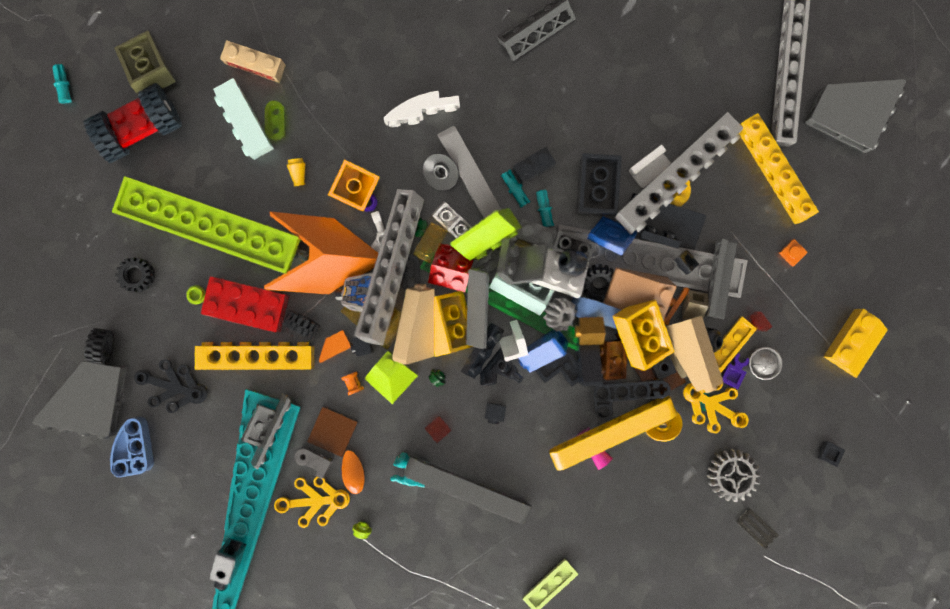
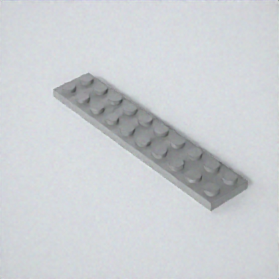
(659, 260)

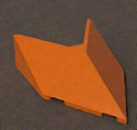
(333, 255)

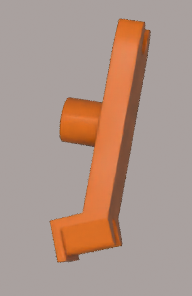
(675, 303)

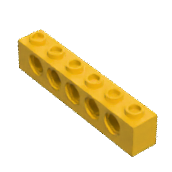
(777, 169)
(205, 361)

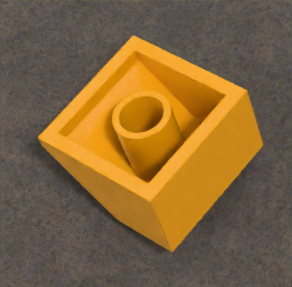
(353, 185)

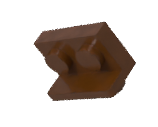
(613, 360)

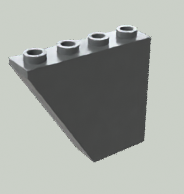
(856, 111)
(86, 401)

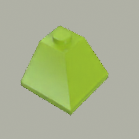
(390, 377)

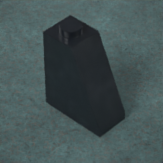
(589, 365)

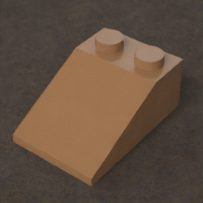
(637, 287)

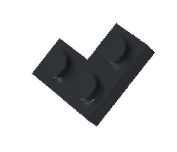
(565, 365)

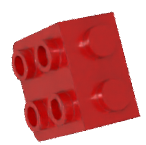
(450, 269)

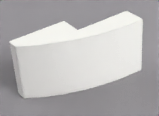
(451, 220)

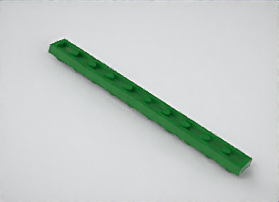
(519, 312)

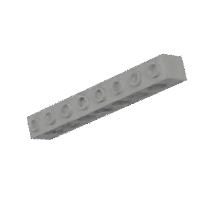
(790, 71)
(725, 126)
(389, 267)

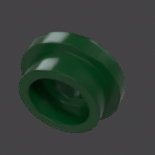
(437, 377)

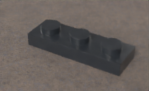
(479, 356)

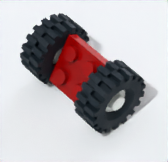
(132, 122)

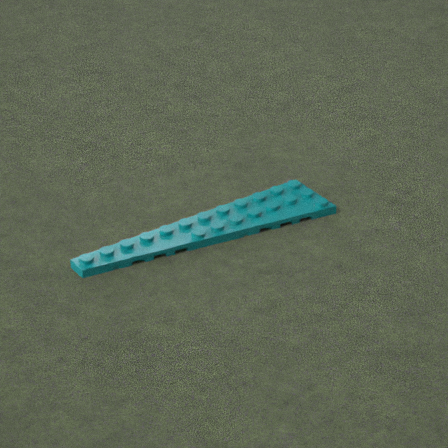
(252, 491)

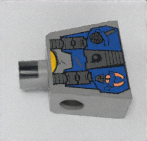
(354, 292)

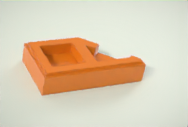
(334, 345)

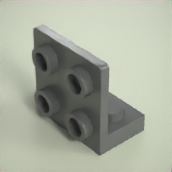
(521, 264)

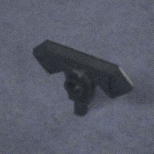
(500, 366)

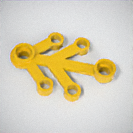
(712, 405)
(315, 501)

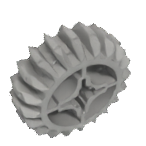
(736, 491)

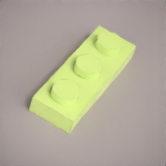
(550, 585)

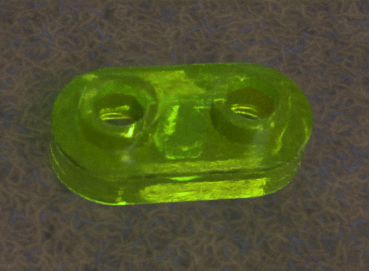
(274, 121)

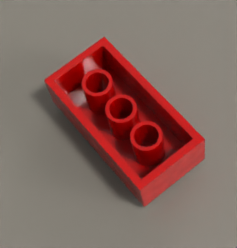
(245, 304)

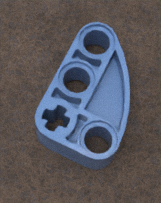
(590, 308)
(126, 452)

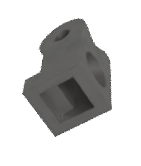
(314, 460)

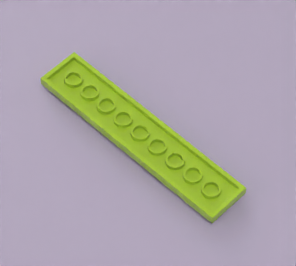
(206, 225)

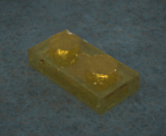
(430, 242)

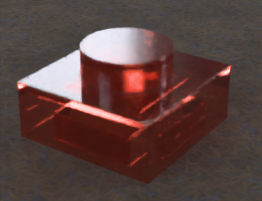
(760, 321)
(438, 429)

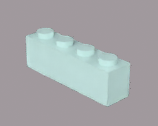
(243, 119)

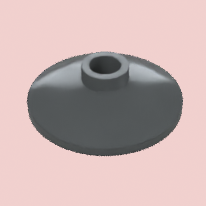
(435, 176)

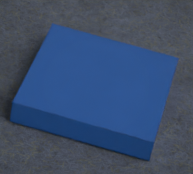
(611, 235)

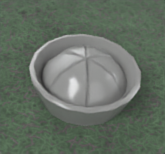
(765, 363)

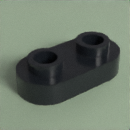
(411, 273)

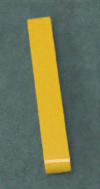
(612, 432)

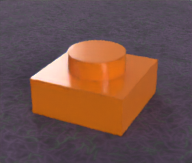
(793, 252)

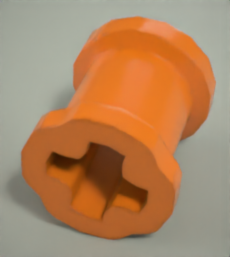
(352, 383)

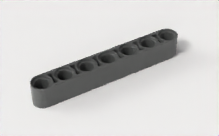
(467, 490)

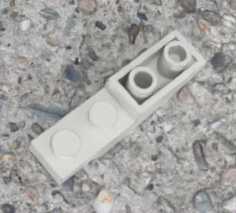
(413, 109)

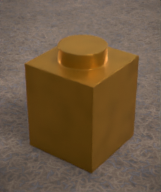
(590, 331)

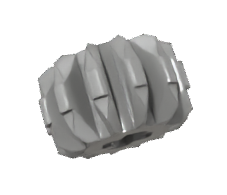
(560, 314)

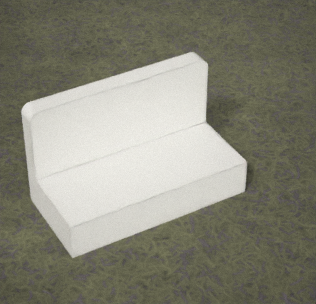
(650, 167)
(514, 345)

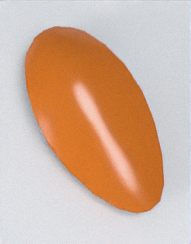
(352, 472)

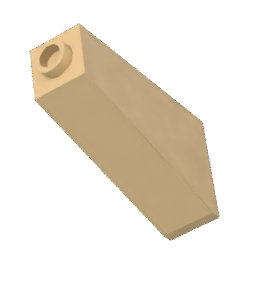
(416, 326)
(695, 353)

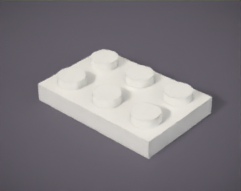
(559, 281)

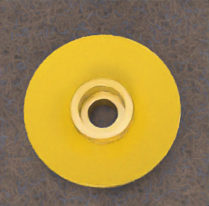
(672, 429)

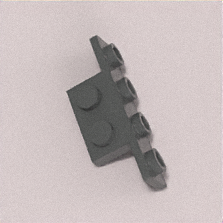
(263, 426)

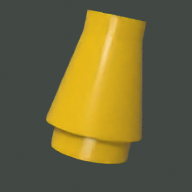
(297, 171)

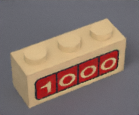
(253, 61)

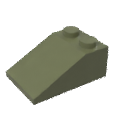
(144, 63)

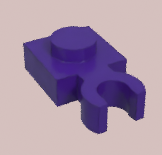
(733, 374)

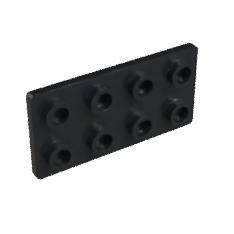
(673, 226)

